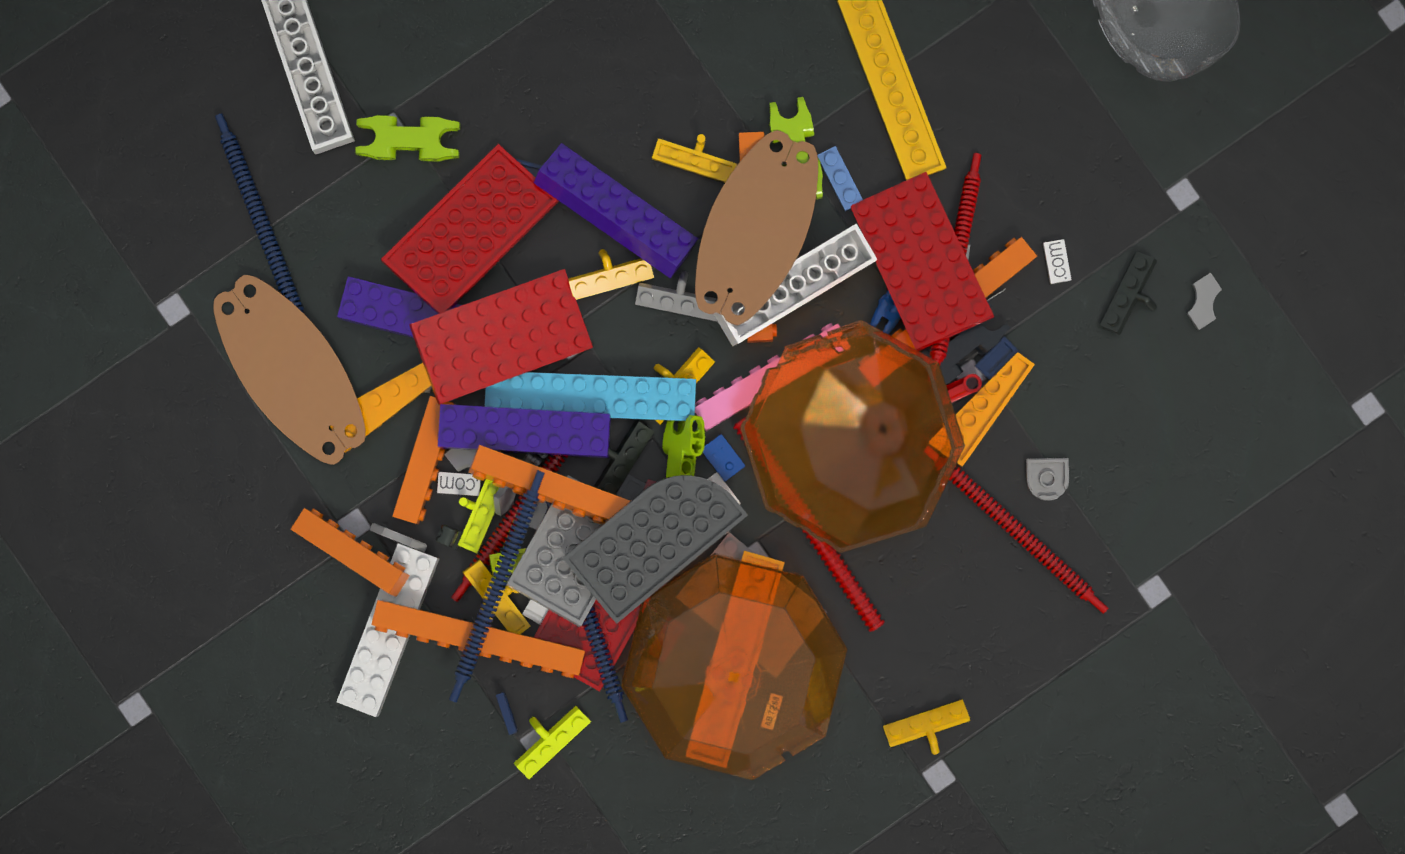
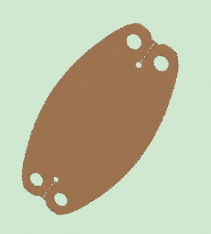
(756, 227)
(289, 369)

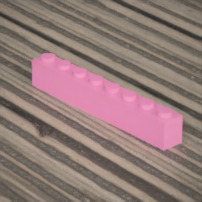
(741, 393)

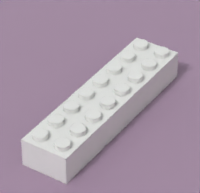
(308, 74)
(807, 279)
(381, 652)

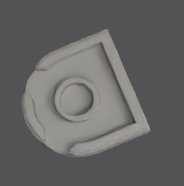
(1047, 477)

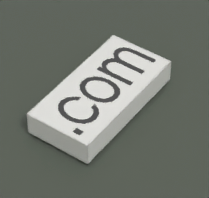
(1057, 261)
(458, 484)

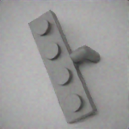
(673, 300)

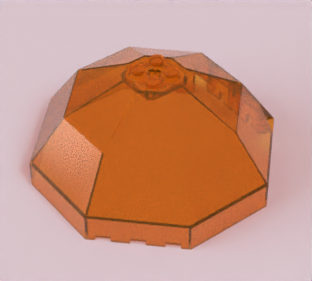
(821, 444)
(744, 621)

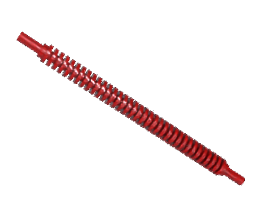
(962, 230)
(499, 537)
(1086, 593)

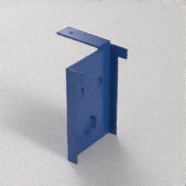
(723, 457)

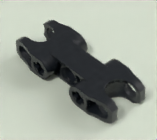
(968, 340)

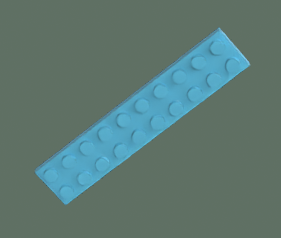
(614, 395)

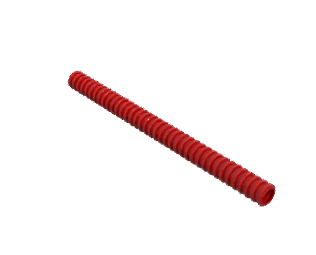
(842, 575)

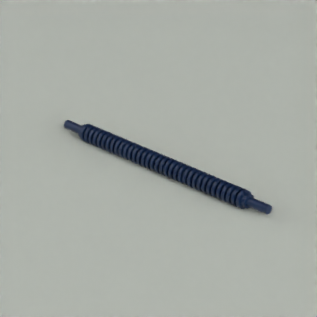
(257, 214)
(462, 675)
(616, 696)

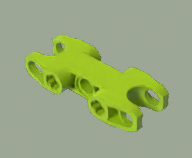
(797, 129)
(393, 137)
(683, 446)

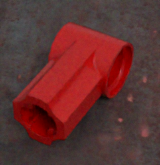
(959, 389)

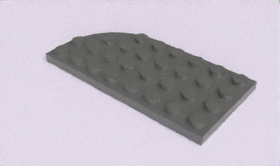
(652, 540)

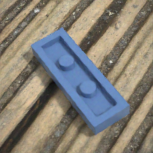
(839, 178)

